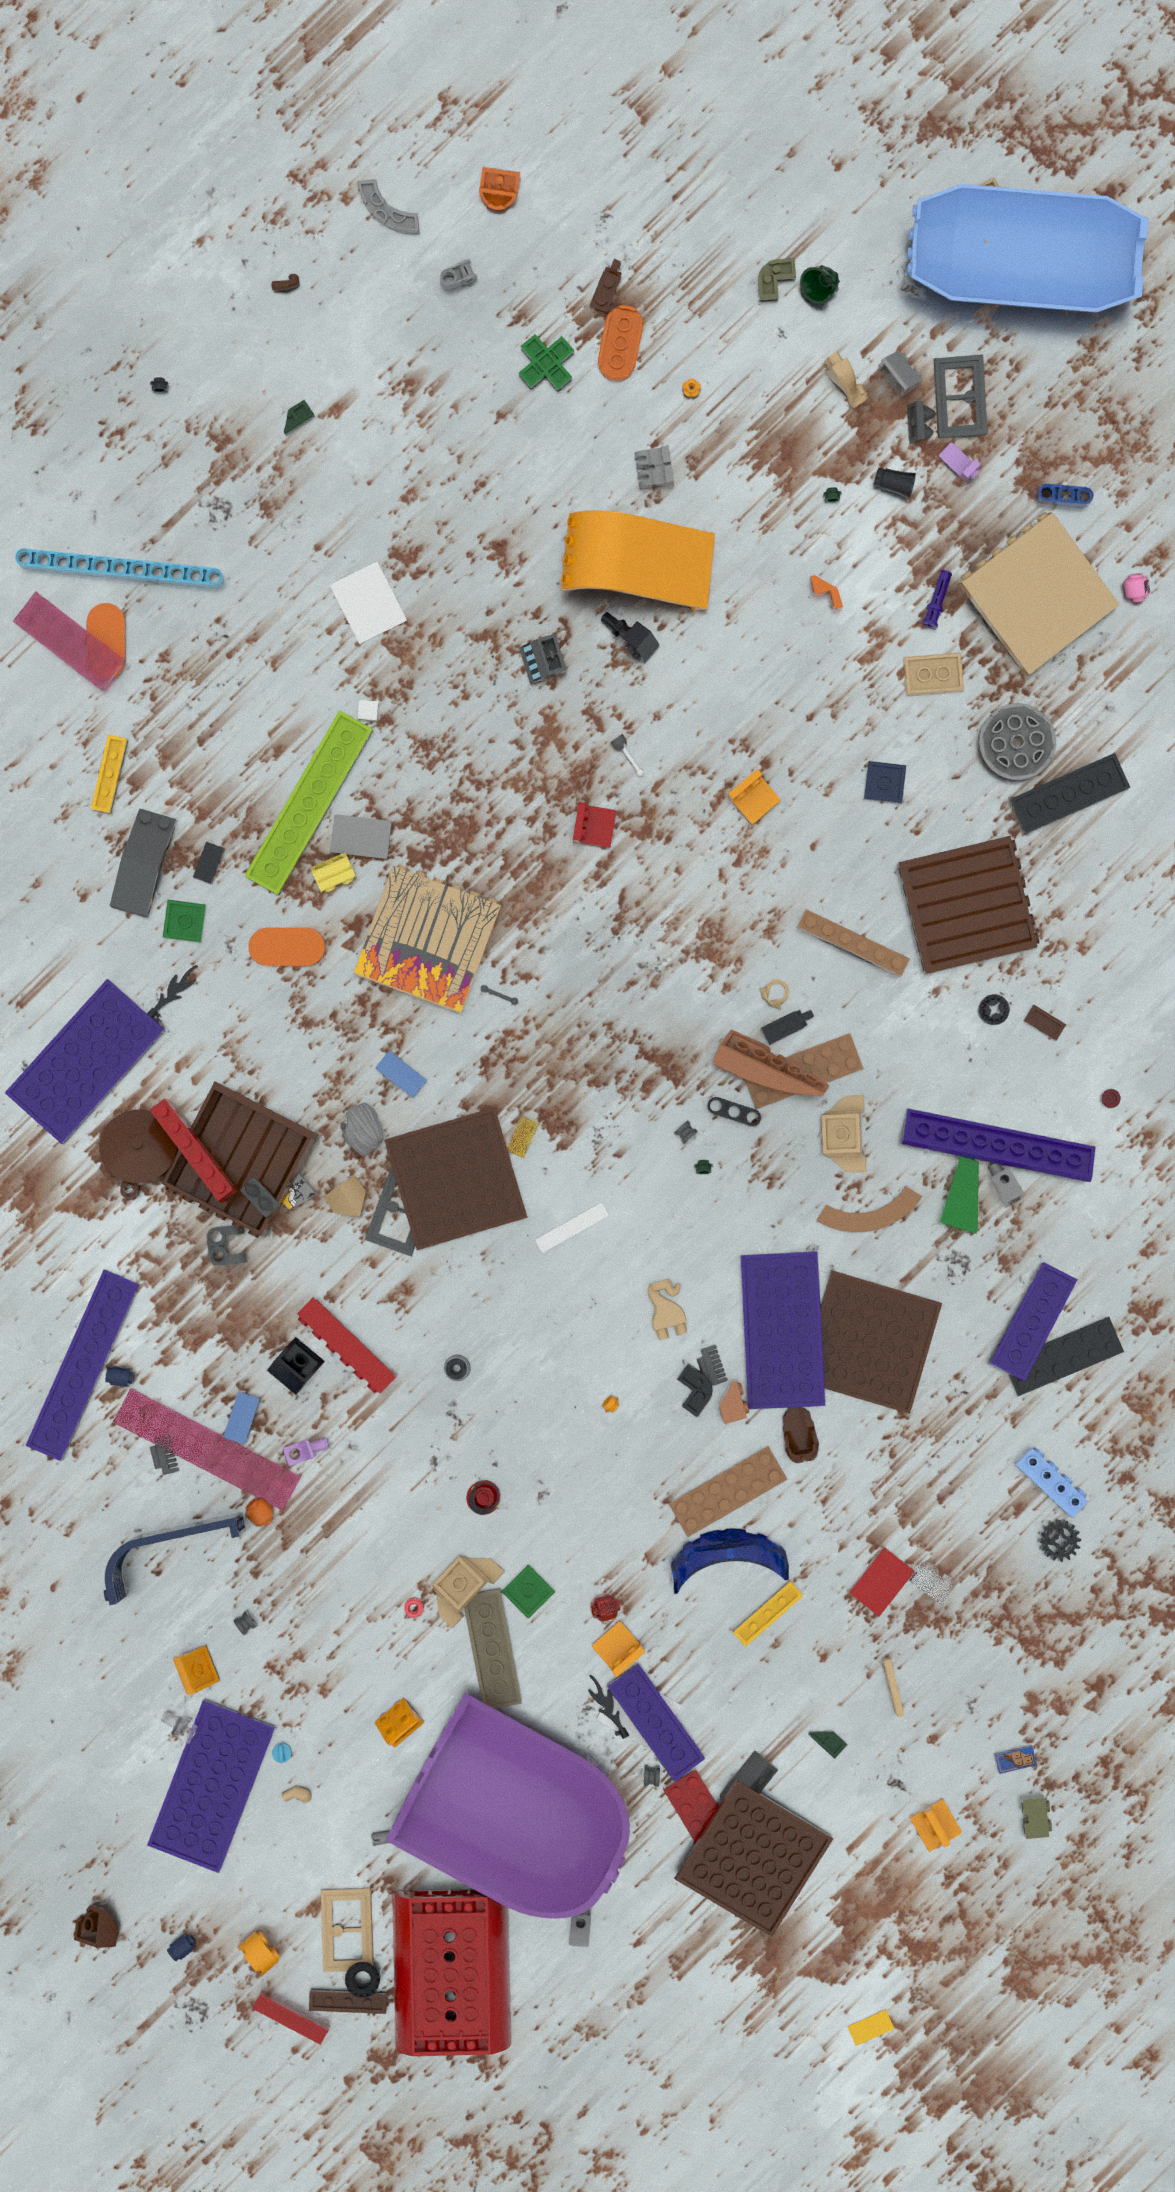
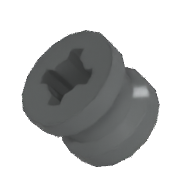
(685, 1132)
(245, 1623)
(651, 1776)

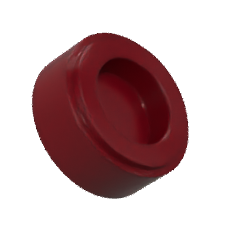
(1110, 1098)

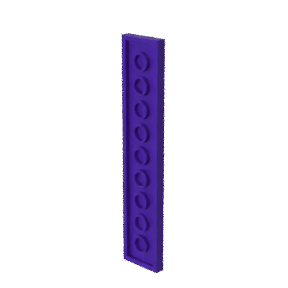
(998, 1145)
(82, 1365)

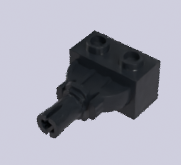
(637, 638)

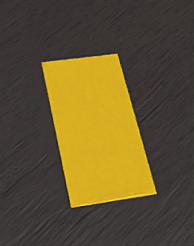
(870, 2027)

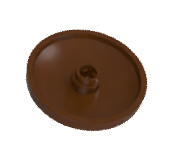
(136, 1148)

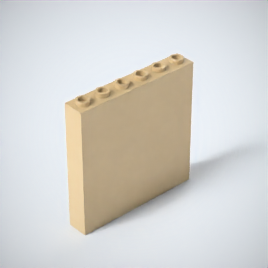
(1038, 592)

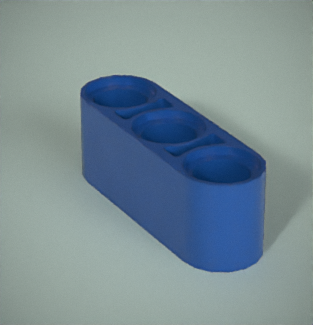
(1073, 491)

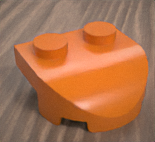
(498, 187)

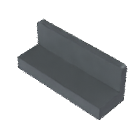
(754, 1773)

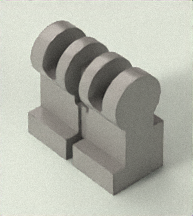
(661, 461)

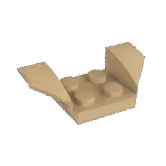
(844, 1135)
(461, 1584)

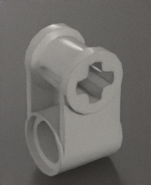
(458, 273)

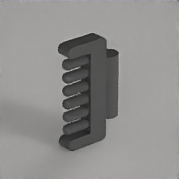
(707, 1368)
(160, 1460)

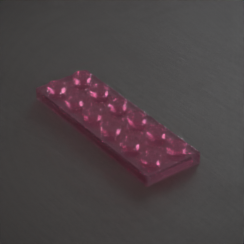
(69, 640)

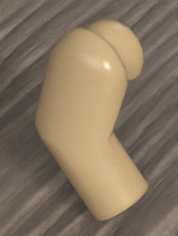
(297, 1792)

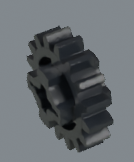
(1060, 1548)

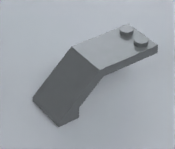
(141, 862)

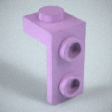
(960, 462)

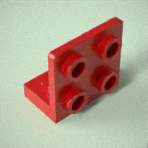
(594, 825)

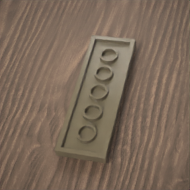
(492, 1650)

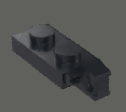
(786, 1026)

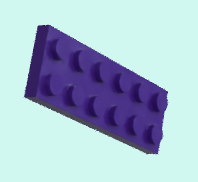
(1033, 1321)
(656, 1722)

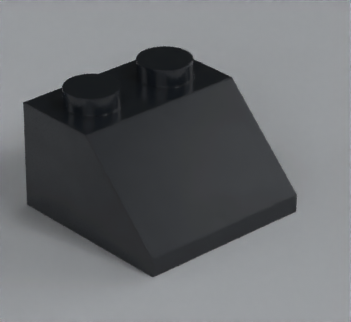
(295, 1365)

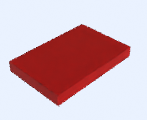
(881, 1581)

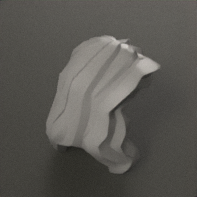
(362, 1129)

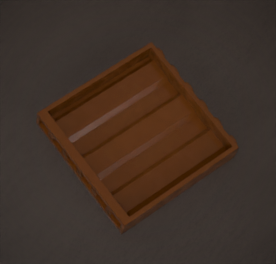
(968, 905)
(245, 1144)

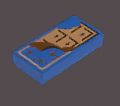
(1015, 1759)

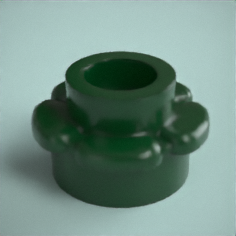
(832, 494)
(703, 1167)

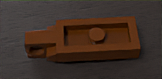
(606, 288)

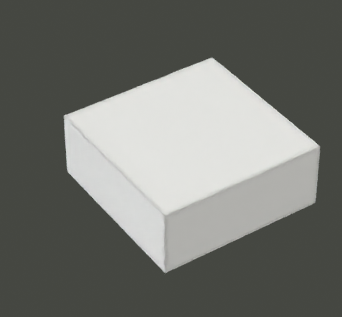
(368, 710)

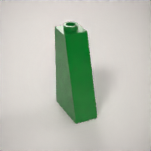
(961, 1201)

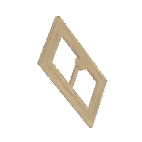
(329, 1930)

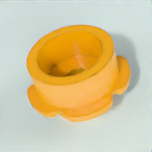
(691, 392)
(610, 1404)

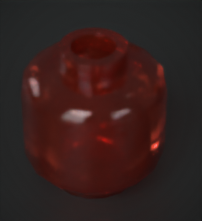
(605, 1608)

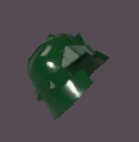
(819, 283)

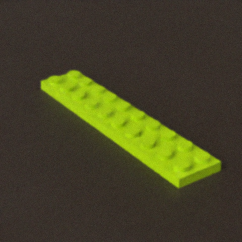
(308, 802)

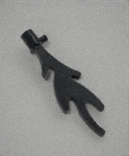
(173, 988)
(608, 1704)

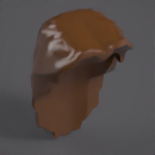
(800, 1435)

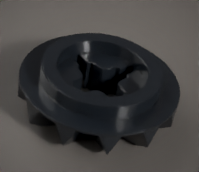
(996, 1018)

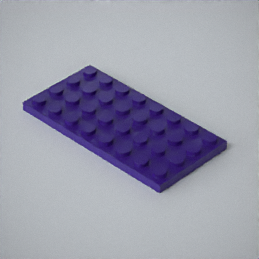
(84, 1061)
(783, 1330)
(211, 1786)

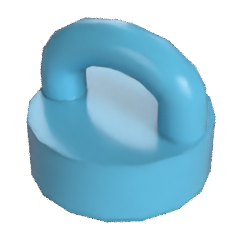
(281, 1753)

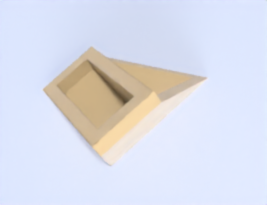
(347, 1197)

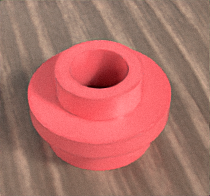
(409, 1612)

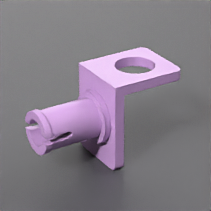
(306, 1450)

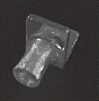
(180, 1726)

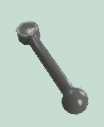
(484, 989)

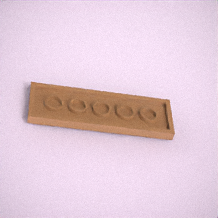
(824, 1061)
(727, 1491)

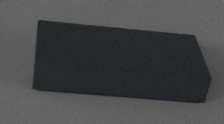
(208, 862)

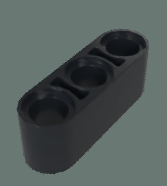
(743, 1111)

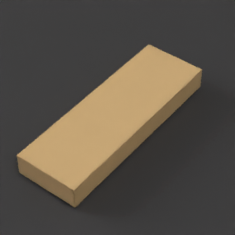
(893, 1687)

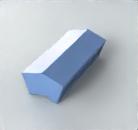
(401, 1074)
(241, 1417)

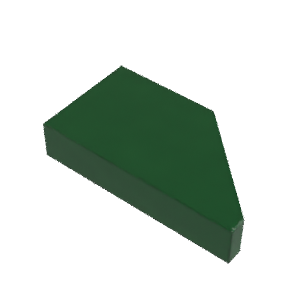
(297, 416)
(829, 1742)

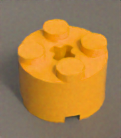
(258, 1953)

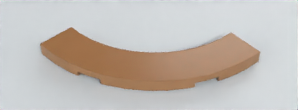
(870, 1220)

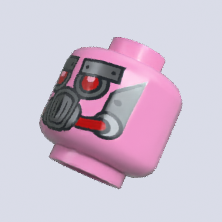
(1137, 587)

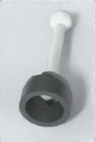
(620, 744)

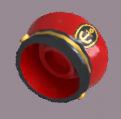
(483, 1497)

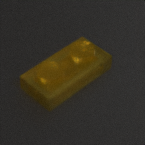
(522, 1136)

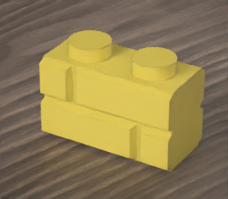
(333, 872)

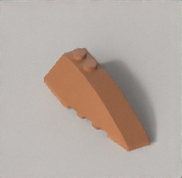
(757, 1064)

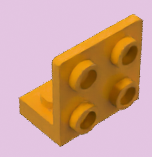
(754, 797)
(618, 1648)

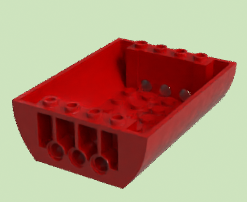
(476, 1974)

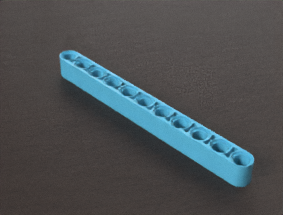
(111, 563)

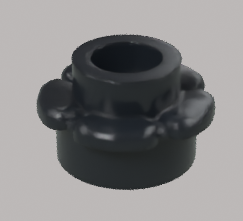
(159, 385)

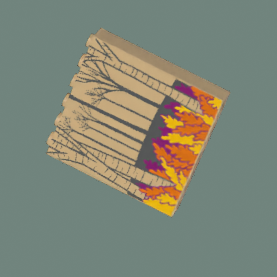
(427, 938)

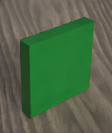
(184, 921)
(528, 1591)

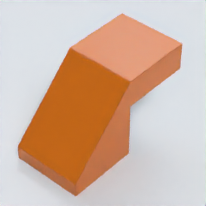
(822, 587)

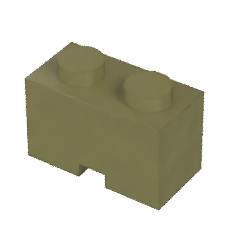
(1036, 1822)

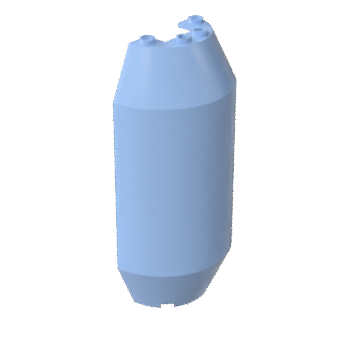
(1039, 251)

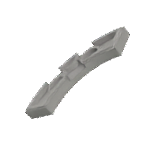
(383, 212)

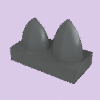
(916, 416)
(260, 1197)

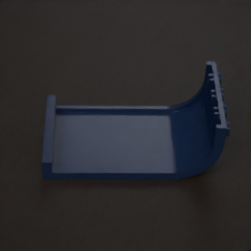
(114, 1582)

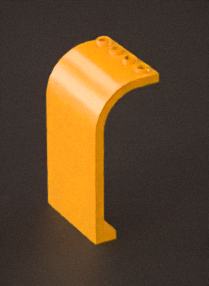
(638, 557)

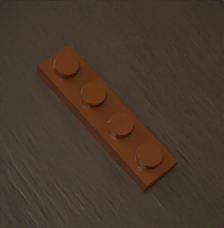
(346, 2002)

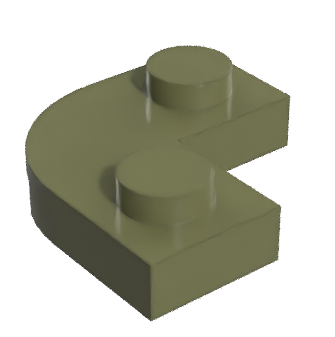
(771, 272)

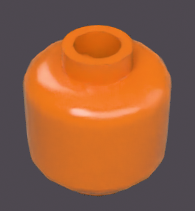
(259, 1512)

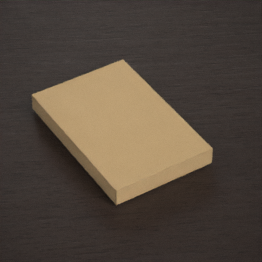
(933, 674)

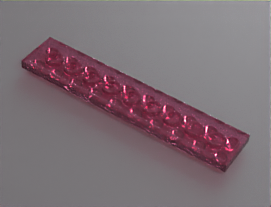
(206, 1449)

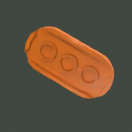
(620, 343)
(108, 625)
(286, 946)

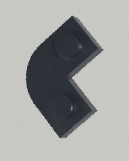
(700, 1387)

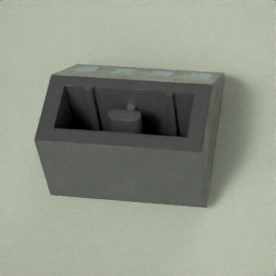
(543, 658)

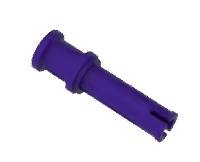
(933, 609)

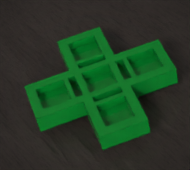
(546, 362)

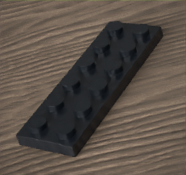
(1069, 793)
(1071, 1354)

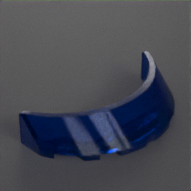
(727, 1546)

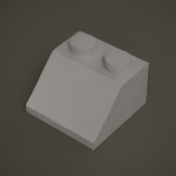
(899, 373)

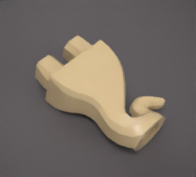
(843, 375)
(666, 1311)

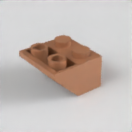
(731, 1403)

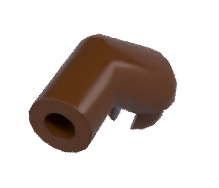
(286, 284)

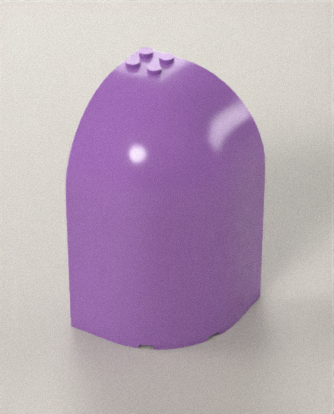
(514, 1816)

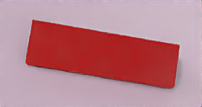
(291, 2017)

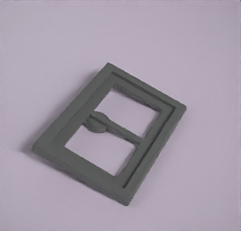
(978, 396)
(383, 1205)

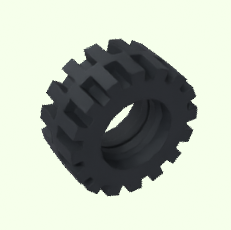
(371, 1988)

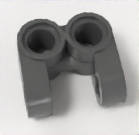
(222, 1246)

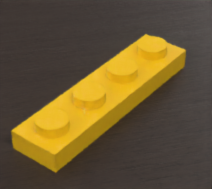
(109, 774)
(768, 1613)

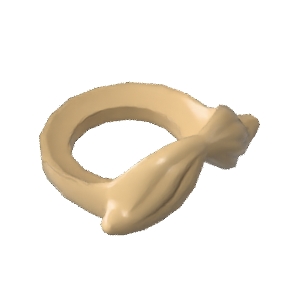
(765, 993)

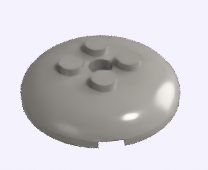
(1031, 728)

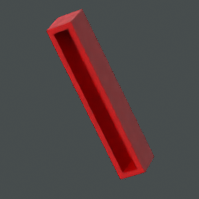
(193, 1150)
(349, 1347)

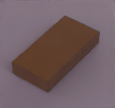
(1044, 1022)

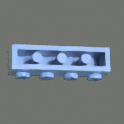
(1051, 1482)

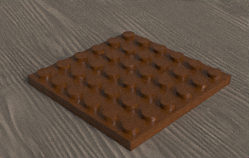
(455, 1178)
(875, 1340)
(753, 1858)

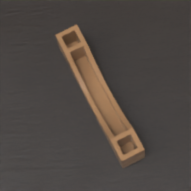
(853, 942)

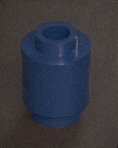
(119, 1376)
(182, 1947)

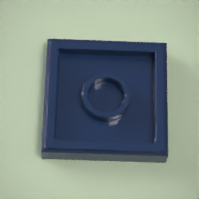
(885, 782)

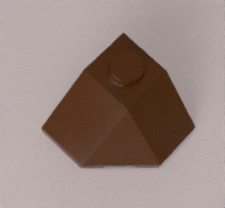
(96, 1928)

